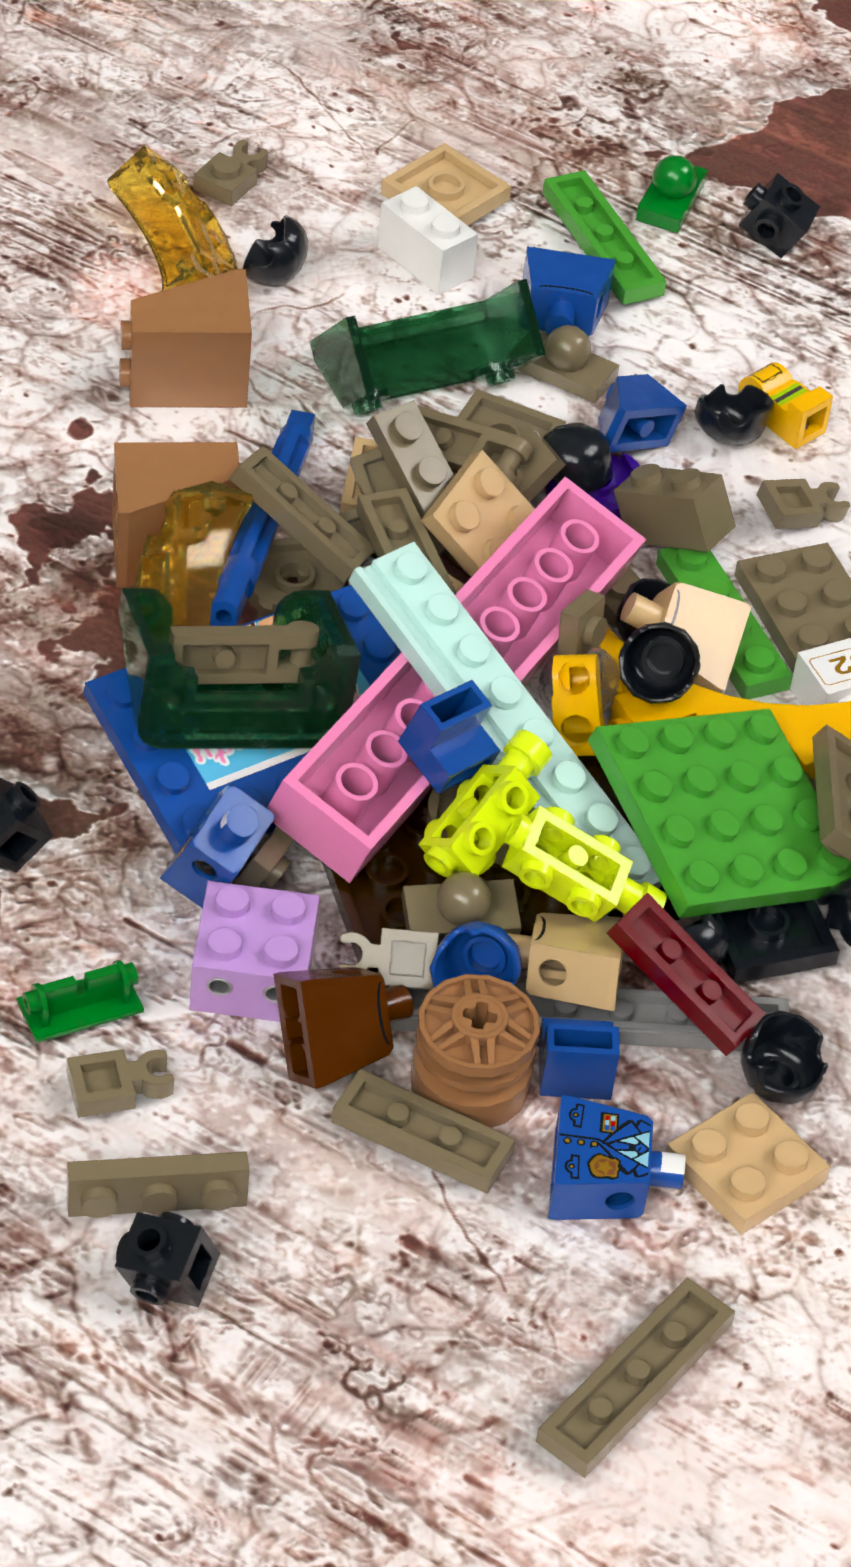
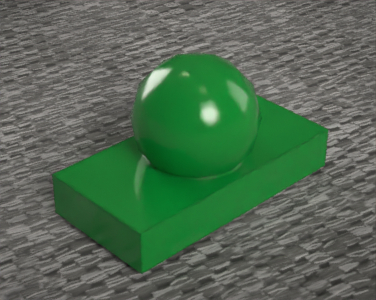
(671, 193)

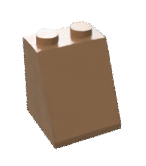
(189, 345)
(144, 481)

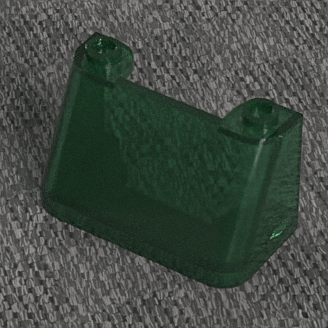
(181, 714)

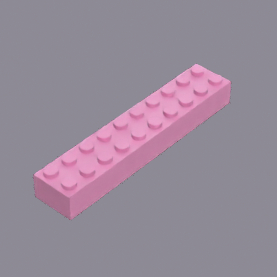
(358, 777)

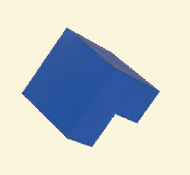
(448, 737)
(578, 1058)

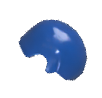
(476, 950)

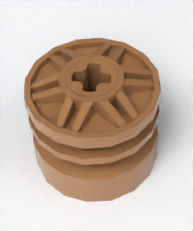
(476, 1048)

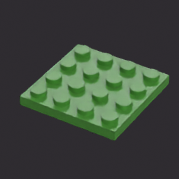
(720, 810)

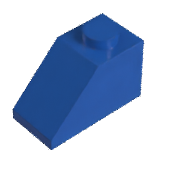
(639, 414)

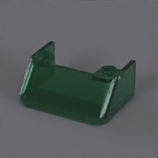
(429, 350)

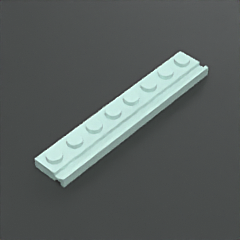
(451, 650)

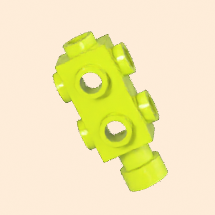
(480, 826)
(573, 866)

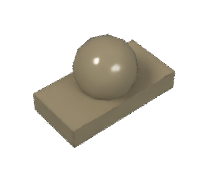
(572, 365)
(461, 900)

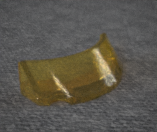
(172, 219)
(193, 548)

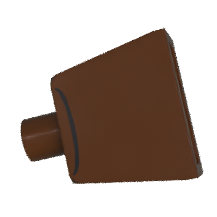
(336, 1021)

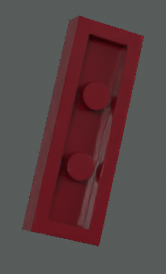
(686, 974)

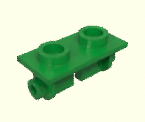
(81, 1004)

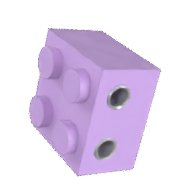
(246, 940)

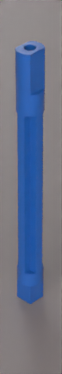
(259, 529)

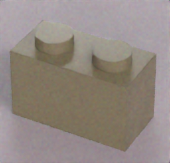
(676, 507)

